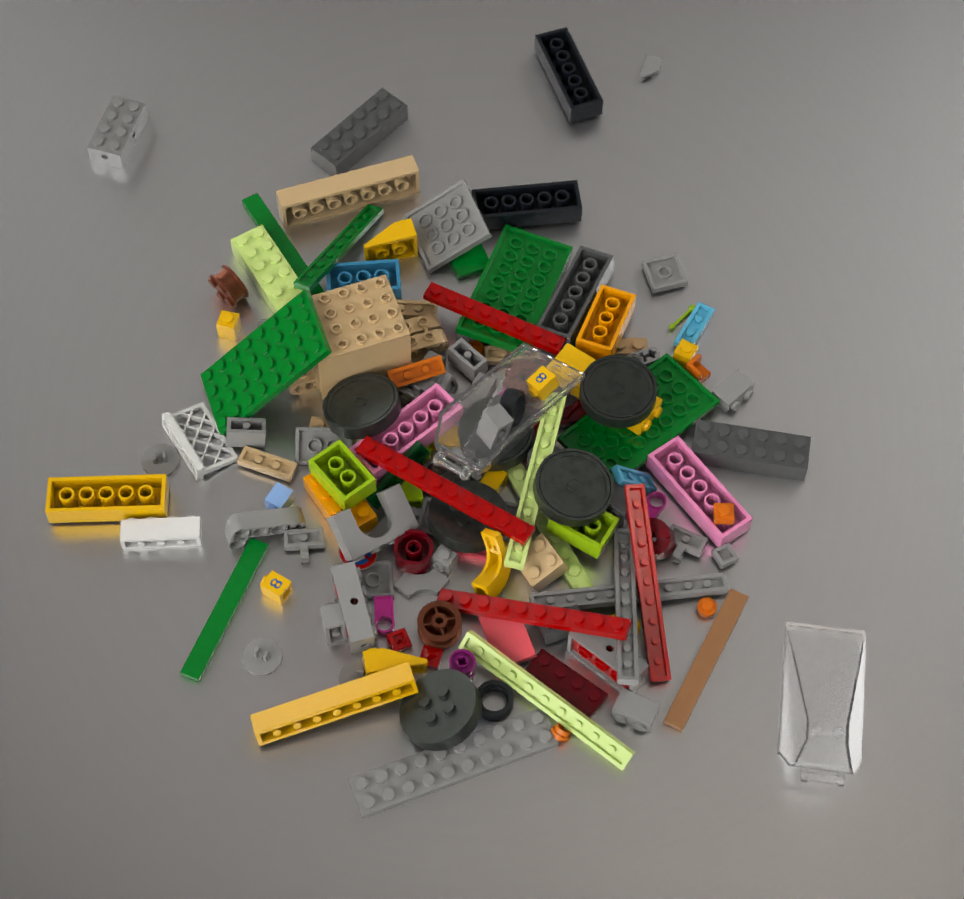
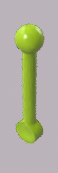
(672, 326)

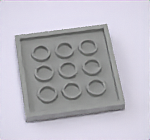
(448, 226)

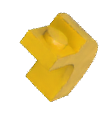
(494, 574)

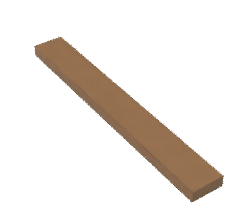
(705, 660)

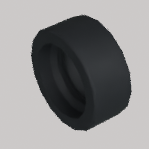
(514, 403)
(497, 685)

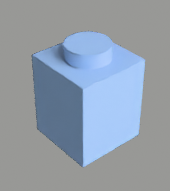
(279, 497)

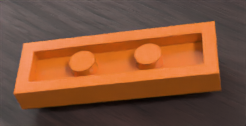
(417, 371)

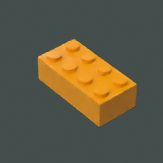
(606, 322)
(362, 512)

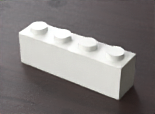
(161, 532)

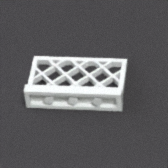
(184, 446)

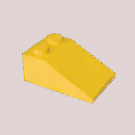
(394, 242)

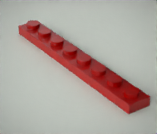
(494, 318)

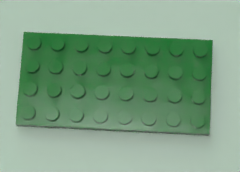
(517, 282)
(266, 361)
(682, 403)

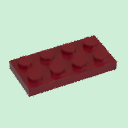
(567, 683)

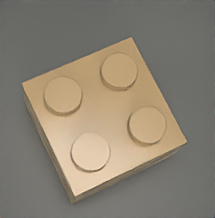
(543, 563)

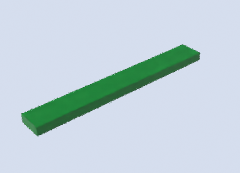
(263, 216)
(338, 248)
(224, 610)

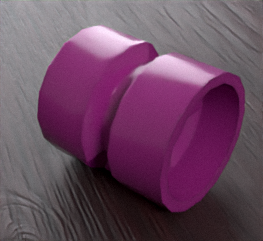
(463, 661)

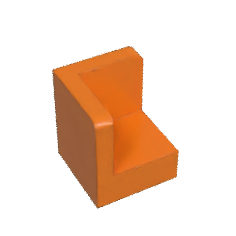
(697, 370)

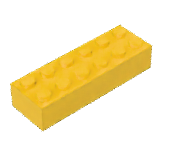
(106, 498)

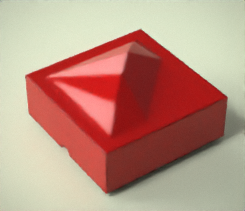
(399, 640)
(432, 655)

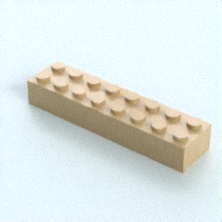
(348, 191)

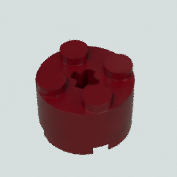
(665, 539)
(413, 552)

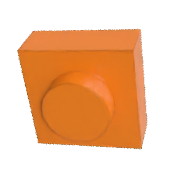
(723, 513)

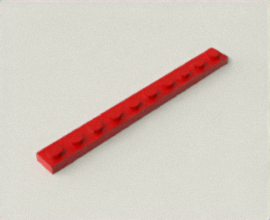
(445, 490)
(647, 583)
(538, 614)

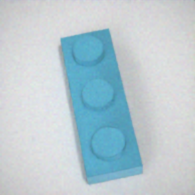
(695, 324)
(627, 476)

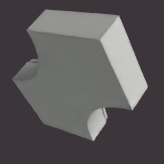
(413, 584)

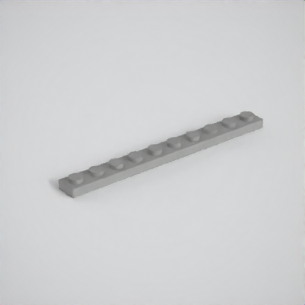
(605, 595)
(625, 607)

